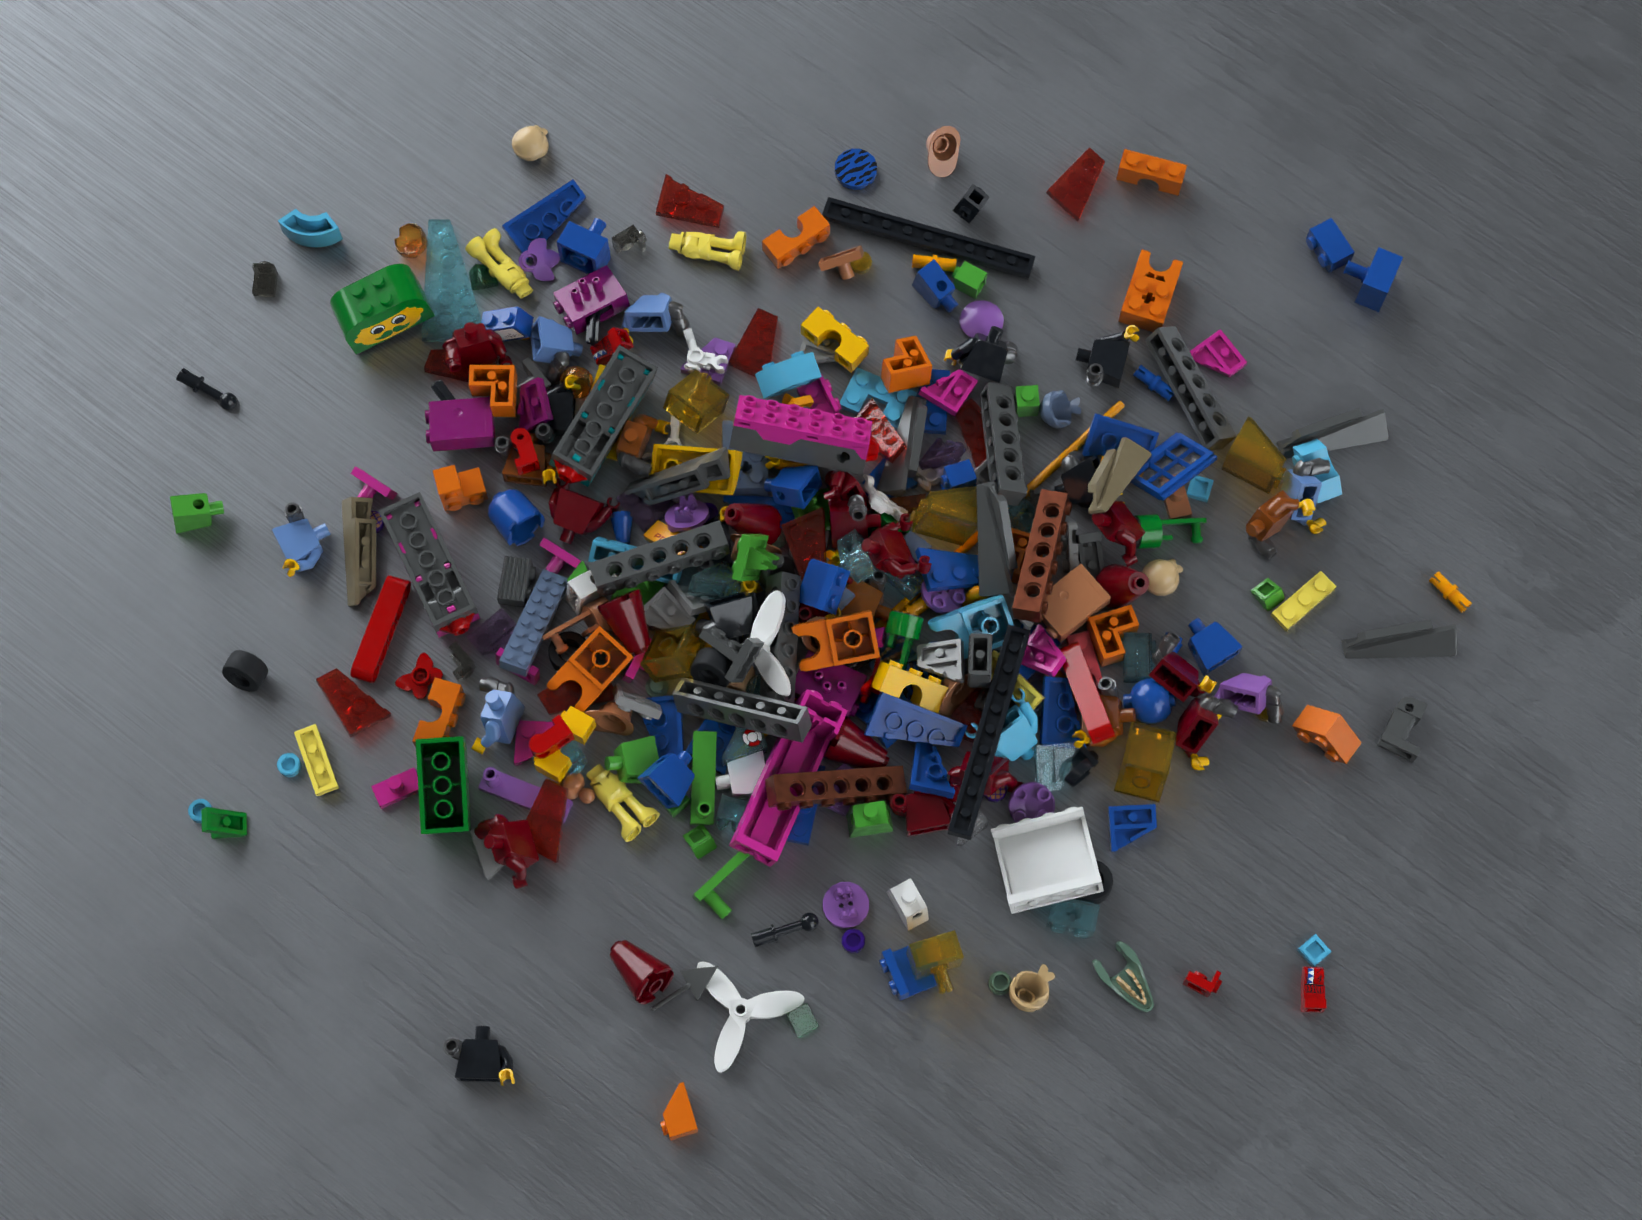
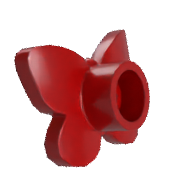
(420, 677)
(866, 689)

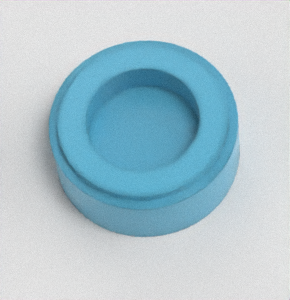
(289, 765)
(195, 809)

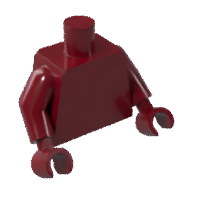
(842, 487)
(577, 512)
(1120, 527)
(890, 551)

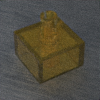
(696, 401)
(672, 653)
(935, 957)

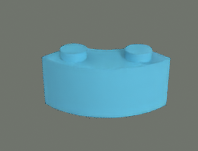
(310, 230)
(788, 374)
(1330, 481)

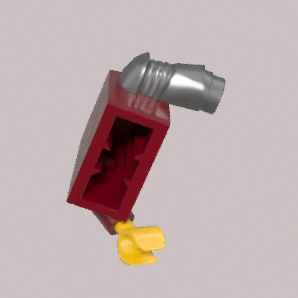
(846, 517)
(1176, 673)
(1198, 724)

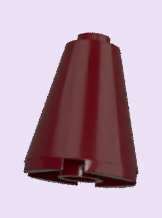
(754, 519)
(1122, 584)
(628, 621)
(855, 748)
(640, 971)

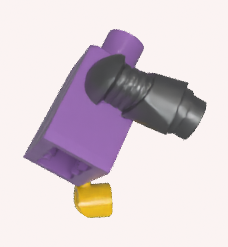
(1252, 695)

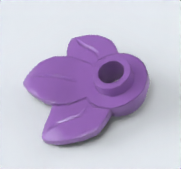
(542, 259)

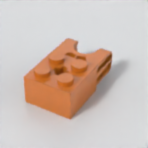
(1151, 288)
(832, 642)
(588, 674)

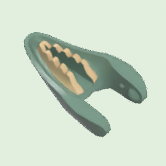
(1129, 982)

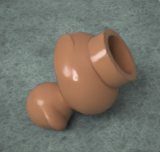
(575, 784)

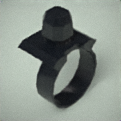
(1082, 764)

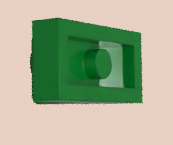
(224, 823)

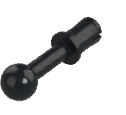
(227, 400)
(808, 922)

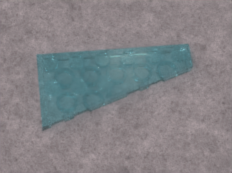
(446, 284)

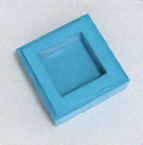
(1200, 488)
(1314, 950)

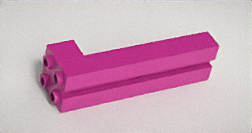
(765, 829)

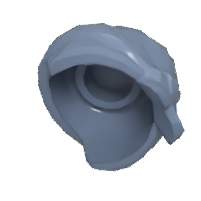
(1057, 409)

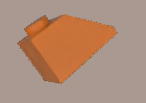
(679, 1115)

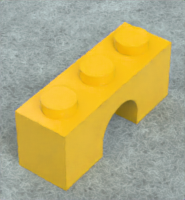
(822, 326)
(893, 679)
(558, 764)

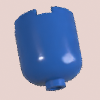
(515, 516)

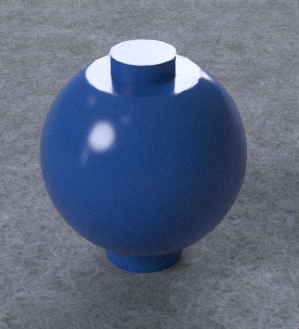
(1150, 701)

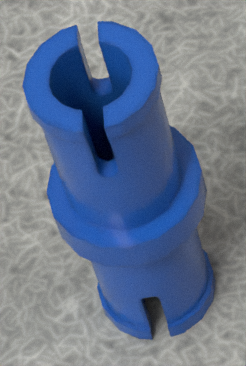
(1154, 382)

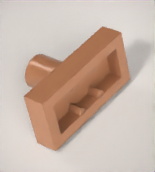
(842, 261)
(1178, 505)

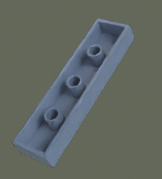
(533, 623)

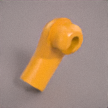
(972, 595)

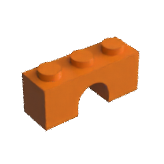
(1139, 166)
(784, 249)
(447, 697)

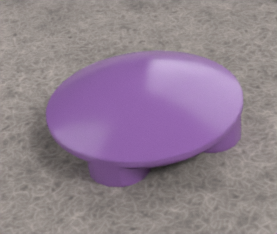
(980, 317)
(1030, 801)

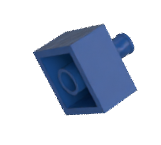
(583, 247)
(1375, 279)

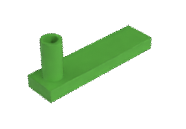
(704, 781)
(710, 896)

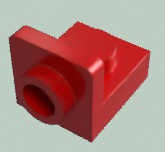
(1200, 984)

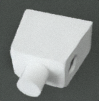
(582, 591)
(742, 775)
(908, 903)

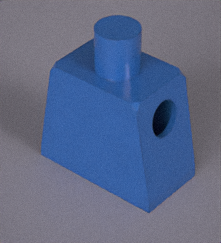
(935, 286)
(794, 486)
(1211, 645)
(669, 778)

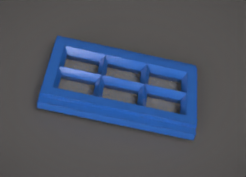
(1172, 466)

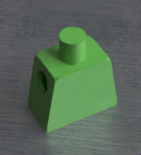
(193, 511)
(633, 759)
(869, 819)

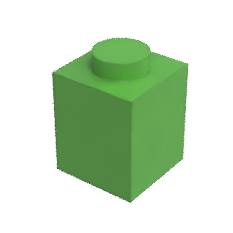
(969, 279)
(1027, 400)

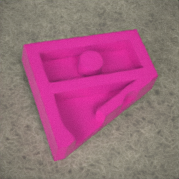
(1219, 355)

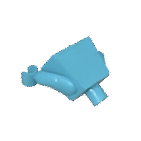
(1018, 731)

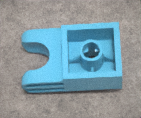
(973, 617)

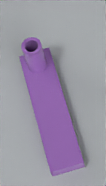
(512, 789)

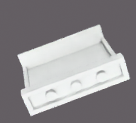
(1047, 859)

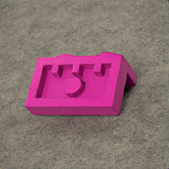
(821, 394)

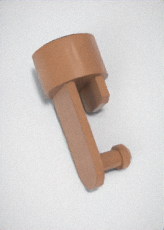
(591, 617)

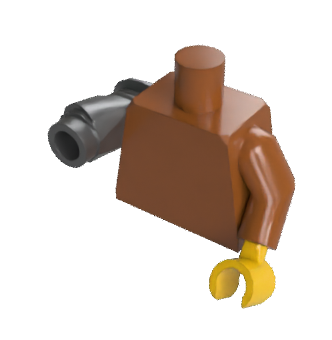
(634, 443)
(534, 478)
(1271, 518)
(867, 597)
(1114, 710)

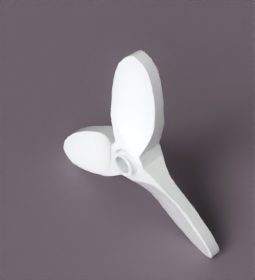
(766, 628)
(759, 1007)

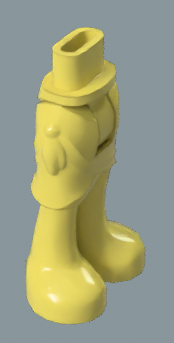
(698, 246)
(507, 272)
(612, 793)

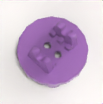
(686, 514)
(945, 601)
(842, 894)

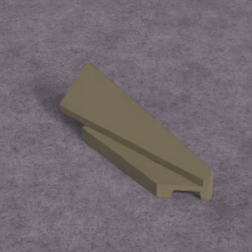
(1115, 474)
(359, 548)

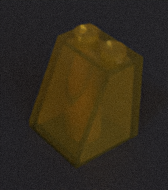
(1255, 458)
(947, 515)
(1145, 761)

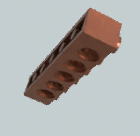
(1049, 504)
(779, 786)

